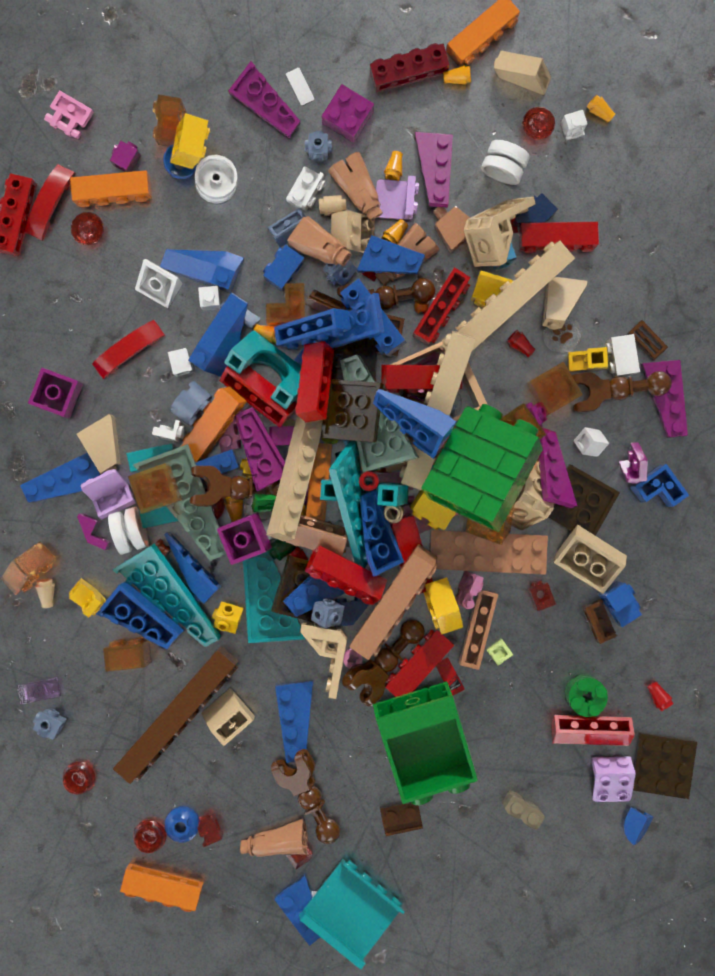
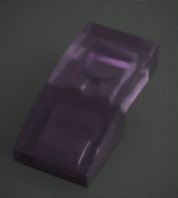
(38, 690)

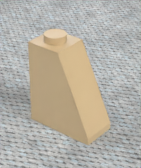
(523, 71)
(560, 300)
(102, 443)

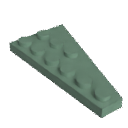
(391, 445)
(196, 520)

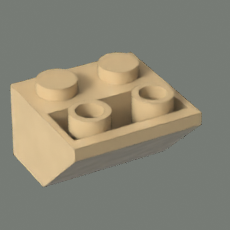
(352, 230)
(227, 716)

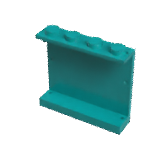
(350, 912)

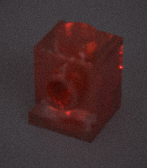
(546, 600)
(209, 829)

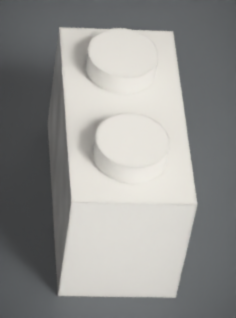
(622, 355)

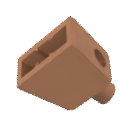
(451, 227)

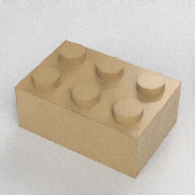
(590, 559)

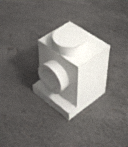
(574, 125)

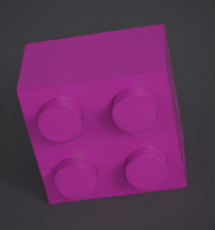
(347, 113)
(55, 393)
(244, 538)

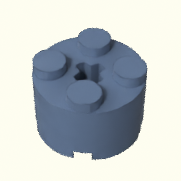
(191, 403)

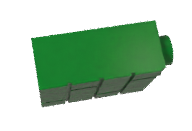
(483, 466)
(425, 744)

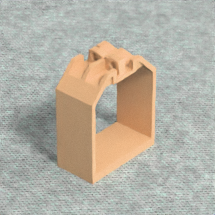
(468, 378)

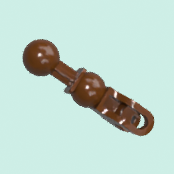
(421, 290)
(618, 388)
(224, 487)
(374, 672)
(300, 783)

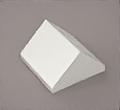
(157, 283)

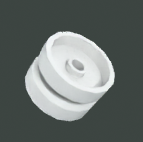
(505, 162)
(216, 168)
(127, 531)

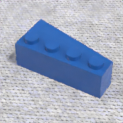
(140, 616)

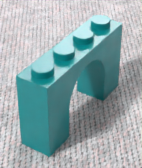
(257, 349)
(388, 493)
(162, 515)

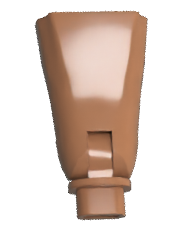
(357, 184)
(417, 241)
(316, 242)
(284, 840)

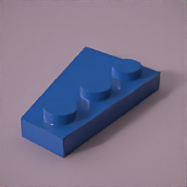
(389, 257)

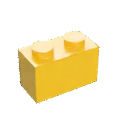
(436, 514)

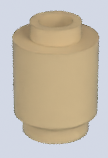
(332, 204)

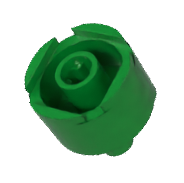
(586, 706)

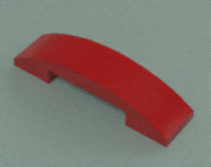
(47, 200)
(127, 348)

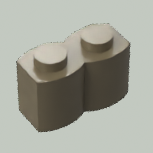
(521, 809)

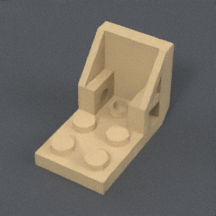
(485, 239)
(529, 505)
(320, 640)

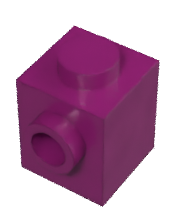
(125, 156)

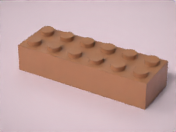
(472, 553)
(397, 597)

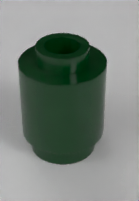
(280, 549)

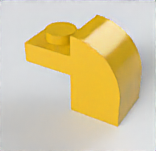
(590, 360)
(87, 597)

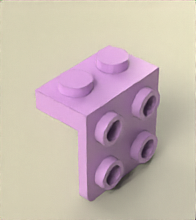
(397, 198)
(109, 493)
(613, 779)

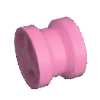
(351, 655)

